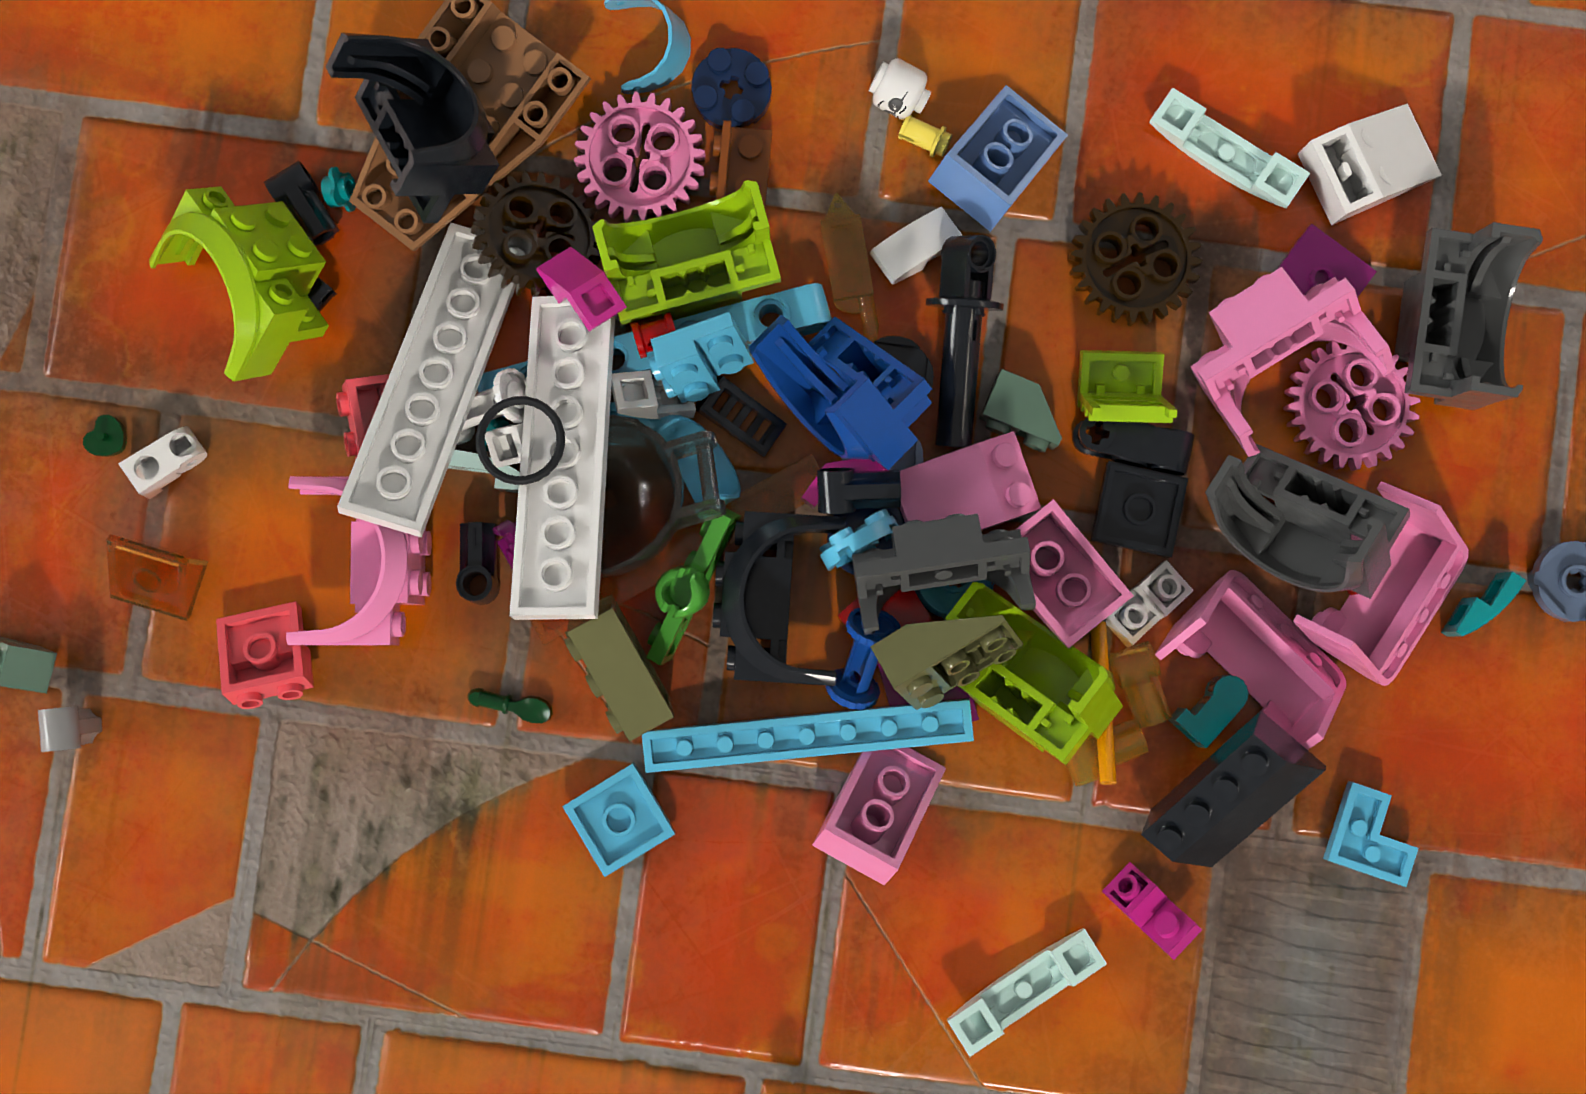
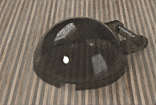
(648, 492)

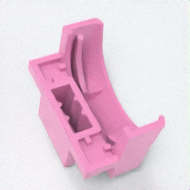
(1270, 324)
(384, 575)

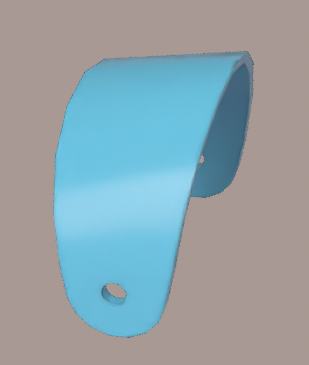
(676, 53)
(727, 478)

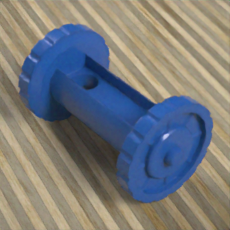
(855, 681)

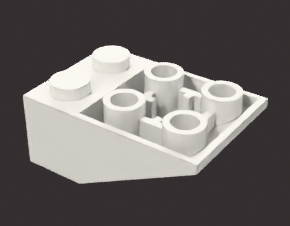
(1368, 162)

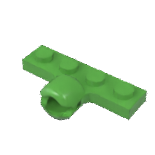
(686, 587)

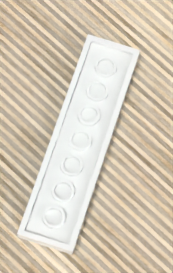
(429, 390)
(564, 512)

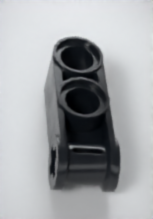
(1137, 445)

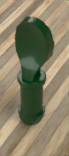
(529, 709)

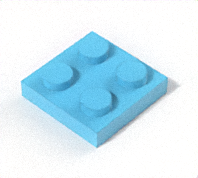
(619, 819)

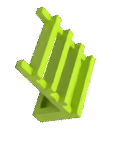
(1123, 387)

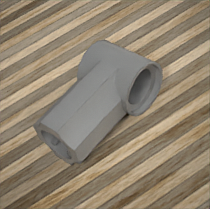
(67, 728)

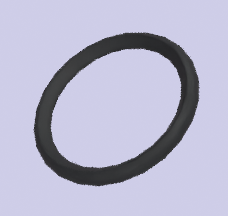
(490, 414)

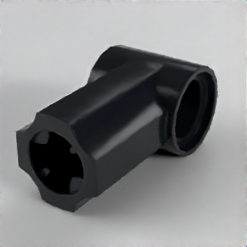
(300, 196)
(847, 490)
(478, 557)

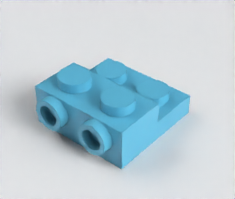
(697, 354)

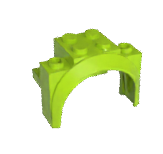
(690, 257)
(264, 266)
(1045, 690)

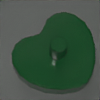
(106, 438)

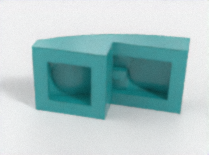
(1476, 612)

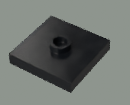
(1139, 509)

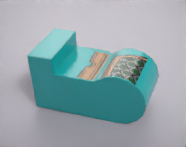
(1222, 701)

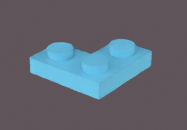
(1357, 837)

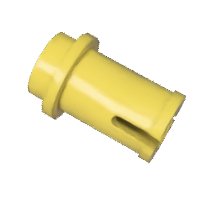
(925, 136)

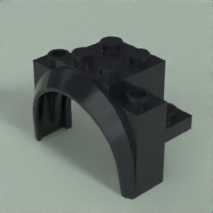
(435, 137)
(759, 596)

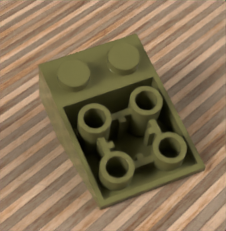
(939, 655)

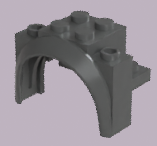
(1459, 314)
(1318, 531)

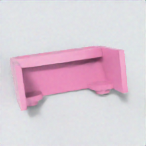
(1382, 631)
(1265, 650)

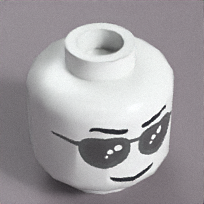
(899, 88)

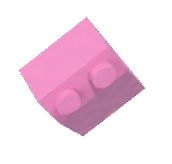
(977, 479)
(1069, 576)
(879, 811)

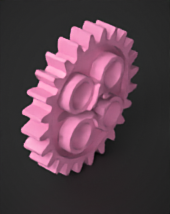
(604, 153)
(1322, 424)

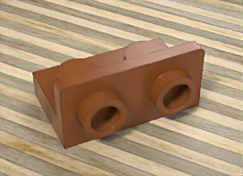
(743, 157)

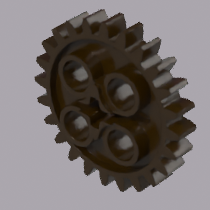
(538, 203)
(1118, 228)

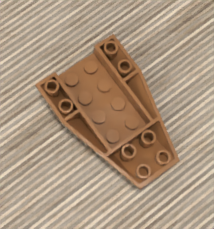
(521, 91)

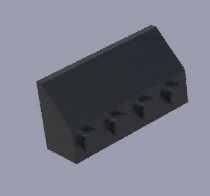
(1231, 794)

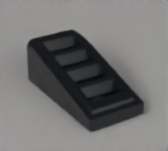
(776, 426)

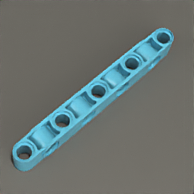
(802, 306)

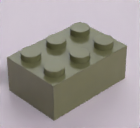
(619, 670)

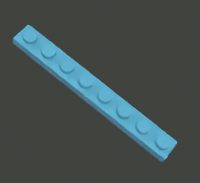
(807, 735)

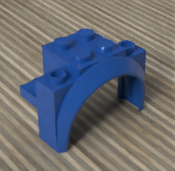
(851, 413)

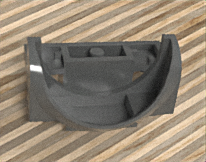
(942, 555)

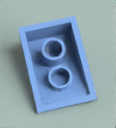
(997, 158)

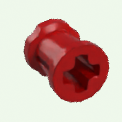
(650, 330)

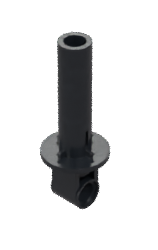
(964, 296)

